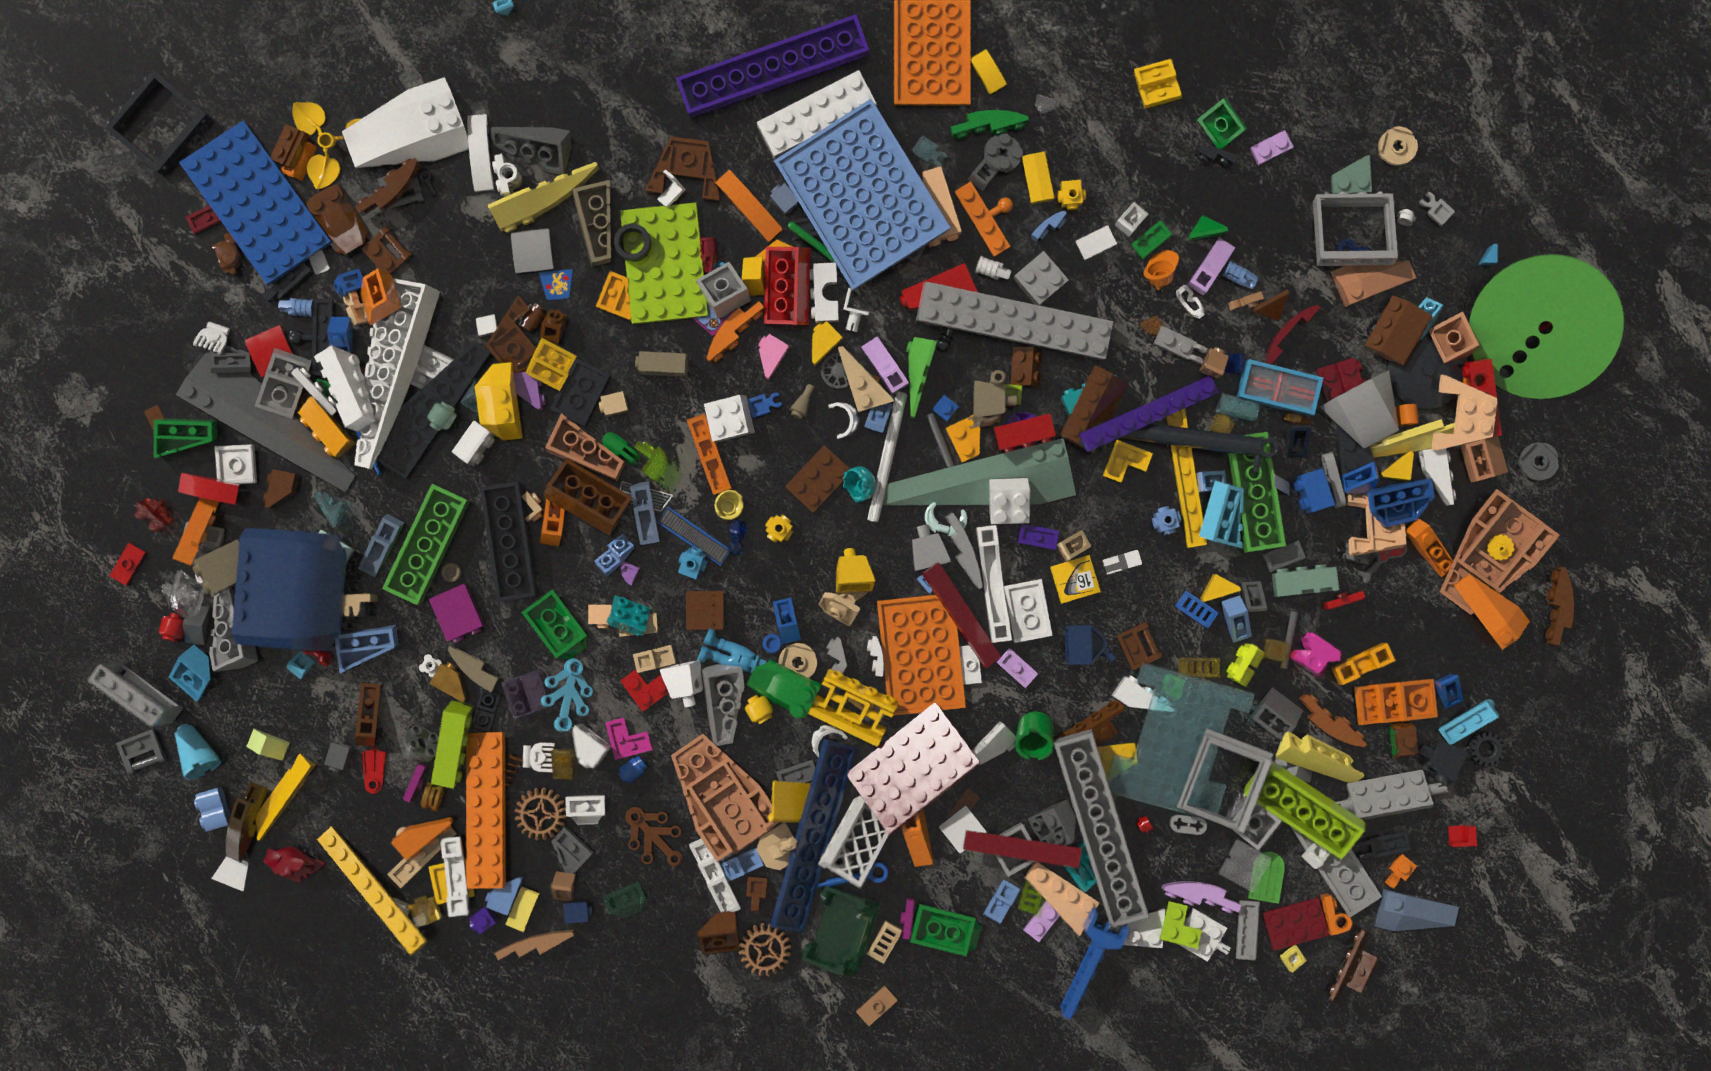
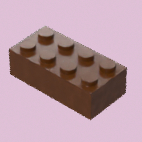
(587, 496)

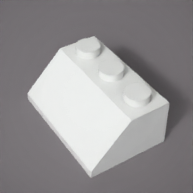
(589, 746)

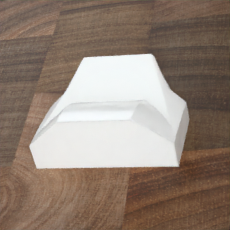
(585, 809)

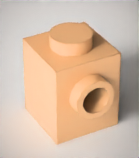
(598, 615)

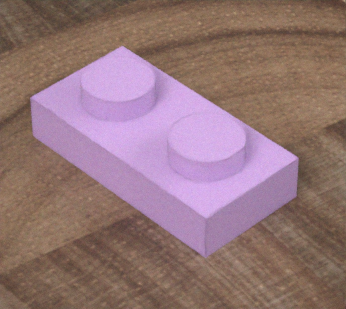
(1271, 147)
(1017, 668)
(1041, 922)

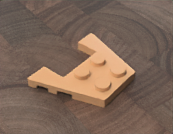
(1473, 415)
(1378, 537)

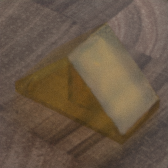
(562, 763)

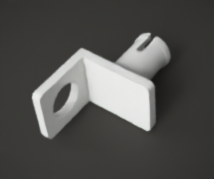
(855, 314)

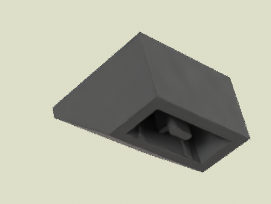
(1276, 714)

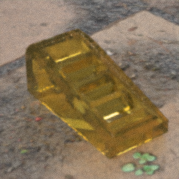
(1186, 666)

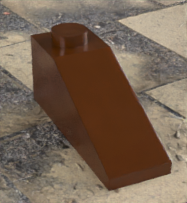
(367, 714)

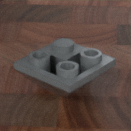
(1055, 824)

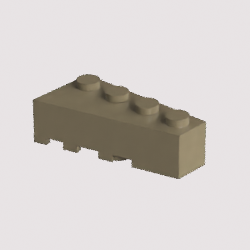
(594, 217)

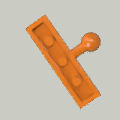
(983, 217)

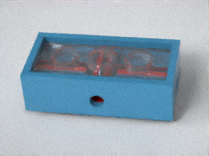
(1280, 387)

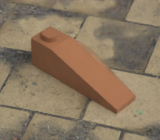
(1364, 281)

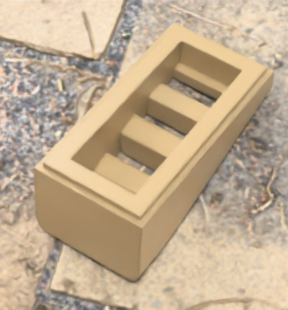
(887, 925)

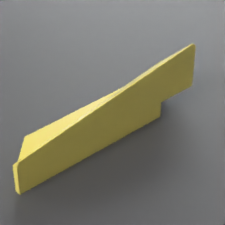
(1413, 439)
(1318, 757)

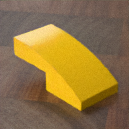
(988, 71)

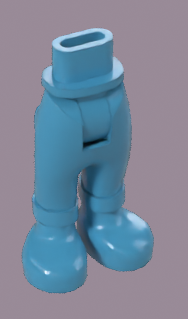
(739, 656)

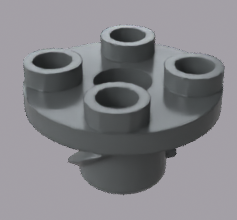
(420, 744)

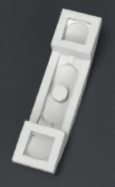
(479, 152)
(455, 876)

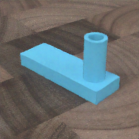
(1469, 721)

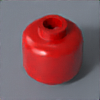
(172, 627)

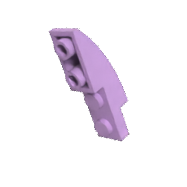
(1194, 892)

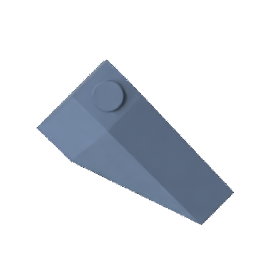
(1409, 912)

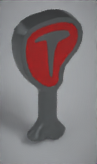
(1381, 558)

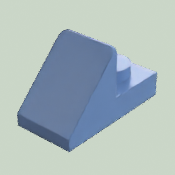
(878, 417)

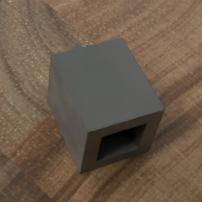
(338, 756)

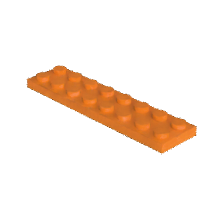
(485, 810)

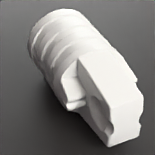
(992, 269)

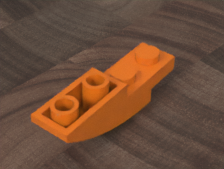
(726, 336)

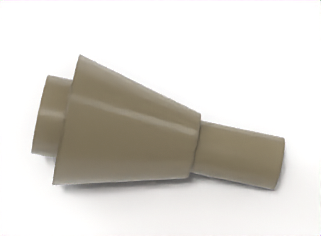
(800, 407)

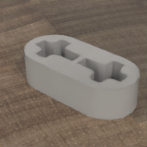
(1188, 829)

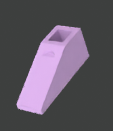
(1211, 266)
(885, 365)

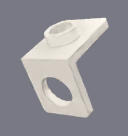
(672, 192)

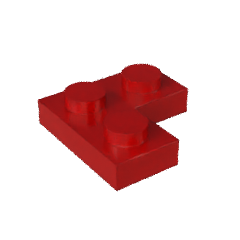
(644, 694)

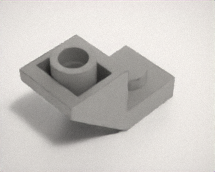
(836, 650)

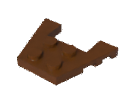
(686, 159)
(510, 342)

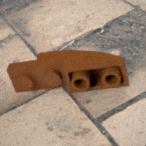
(1337, 728)

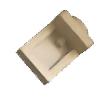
(533, 501)

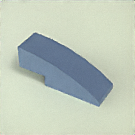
(644, 513)
(381, 545)

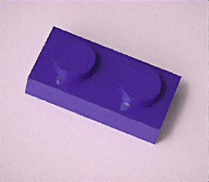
(1038, 536)

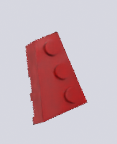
(1025, 433)

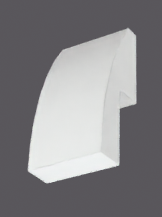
(875, 648)

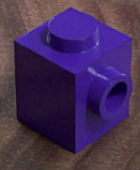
(482, 920)

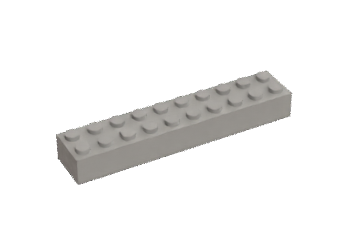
(1014, 321)
(1101, 828)

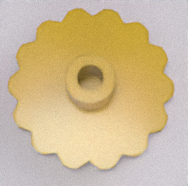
(1500, 547)

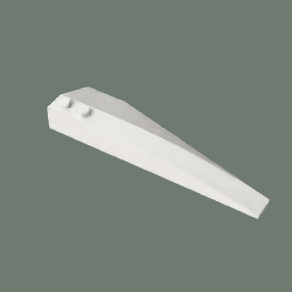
(392, 362)

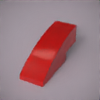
(208, 488)

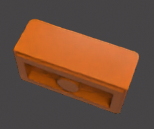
(301, 165)

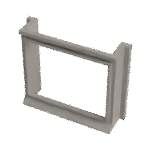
(1239, 747)

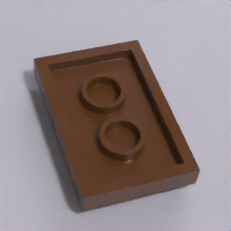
(818, 479)

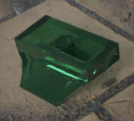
(625, 900)

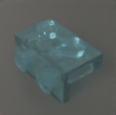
(1238, 407)

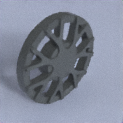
(837, 371)

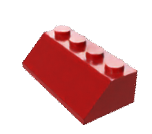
(787, 285)

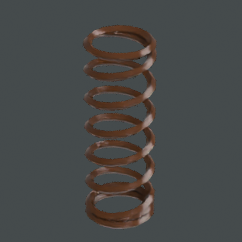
(514, 758)

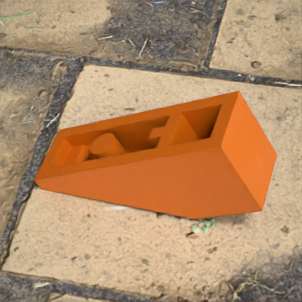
(552, 524)

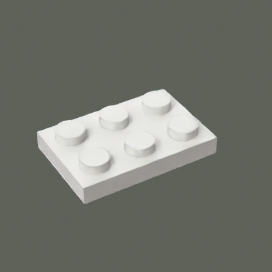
(1027, 611)

